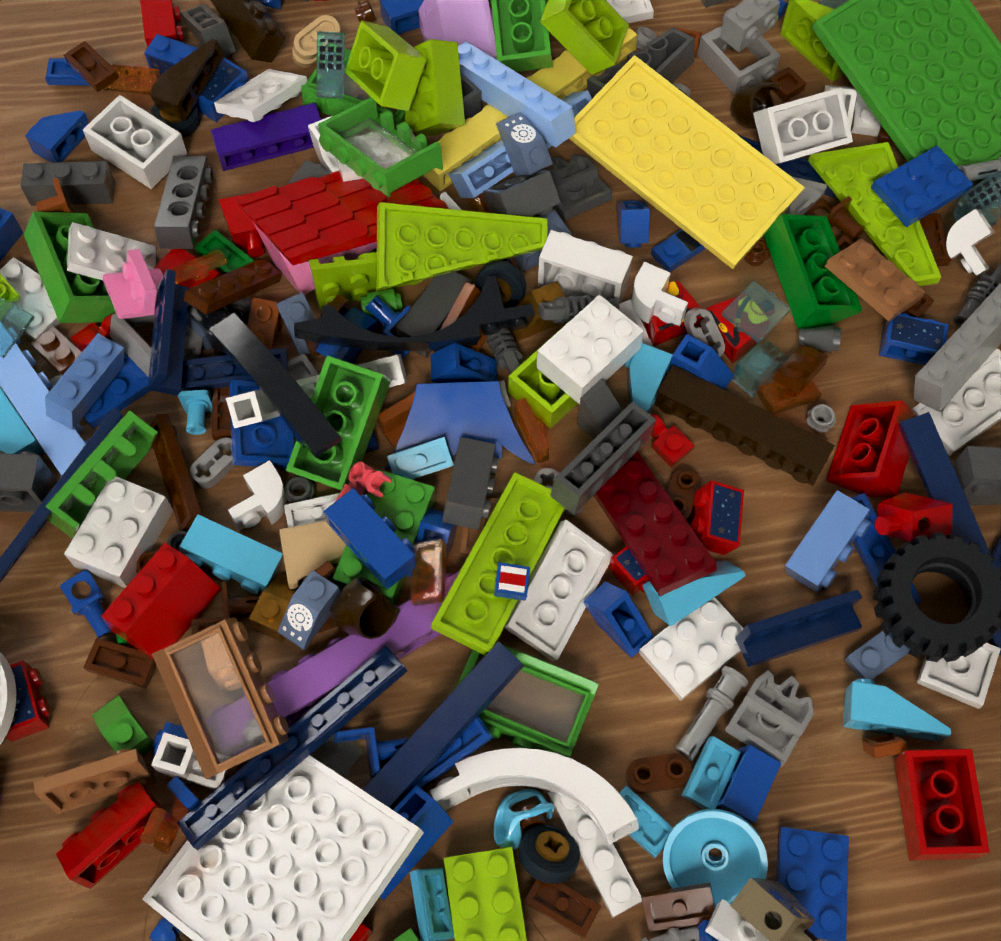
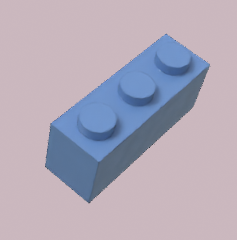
(84, 381)
(828, 542)

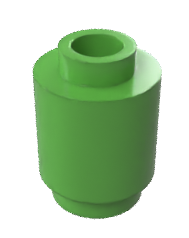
(387, 295)

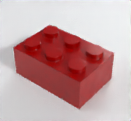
(941, 805)

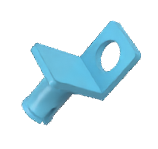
(195, 405)

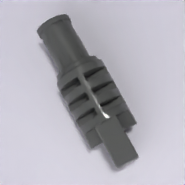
(980, 291)
(566, 308)
(505, 350)

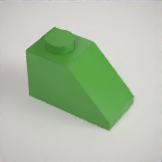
(122, 727)

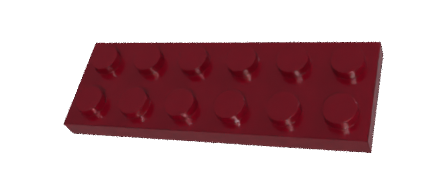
(653, 528)

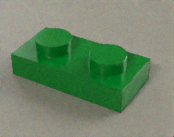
(235, 257)

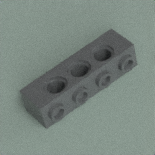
(183, 202)
(602, 458)

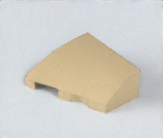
(308, 548)

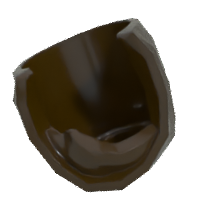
(750, 100)
(363, 610)

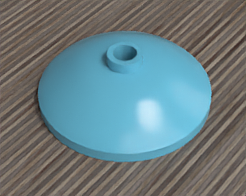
(690, 863)

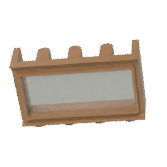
(221, 696)

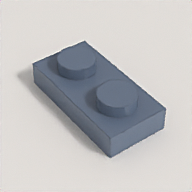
(295, 310)
(876, 656)

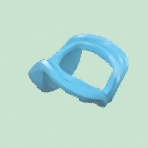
(507, 822)

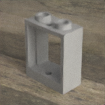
(711, 53)
(138, 350)

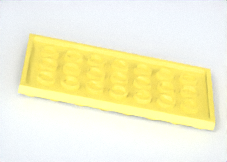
(684, 161)

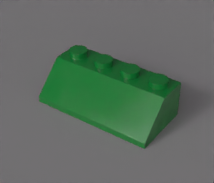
(800, 251)

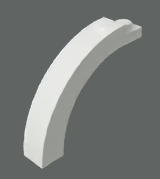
(256, 407)
(543, 771)

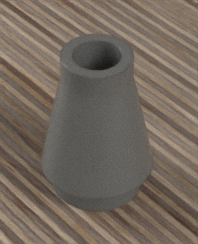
(821, 338)

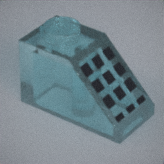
(330, 64)
(983, 196)
(758, 367)

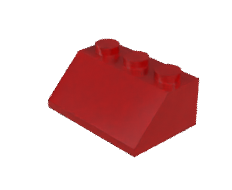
(872, 449)
(161, 601)
(108, 837)

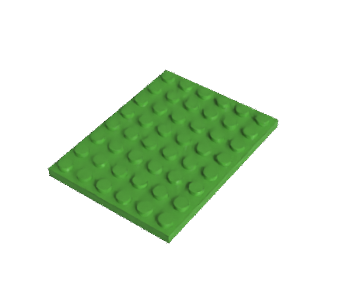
(923, 73)

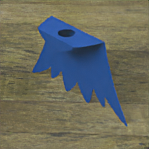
(459, 411)

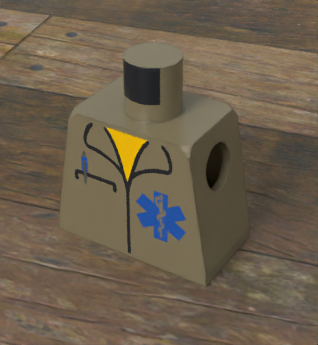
(774, 911)

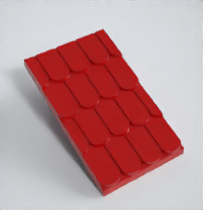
(323, 220)

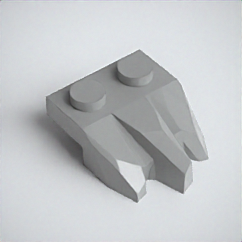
(772, 717)

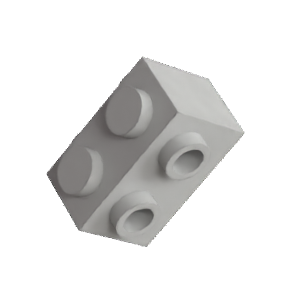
(748, 22)

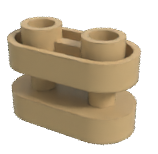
(305, 42)

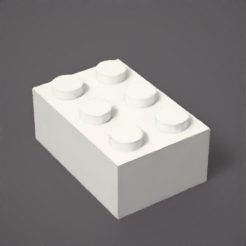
(803, 126)
(134, 141)
(583, 267)
(589, 348)
(119, 530)

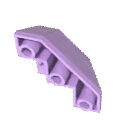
(458, 23)

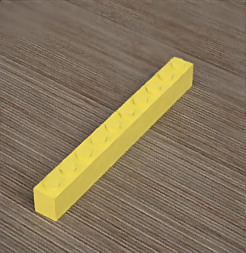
(481, 130)

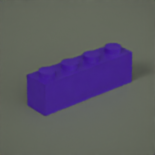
(265, 139)

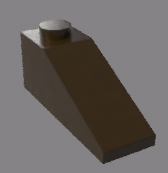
(186, 80)

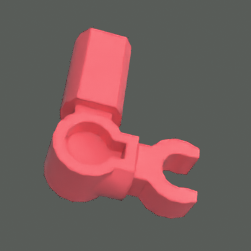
(363, 478)

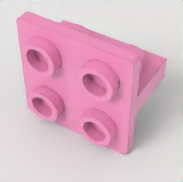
(133, 289)

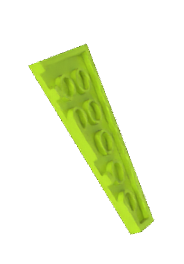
(852, 174)
(437, 241)
(346, 277)

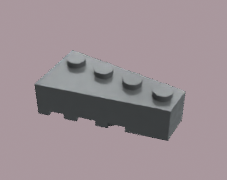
(667, 55)
(980, 474)

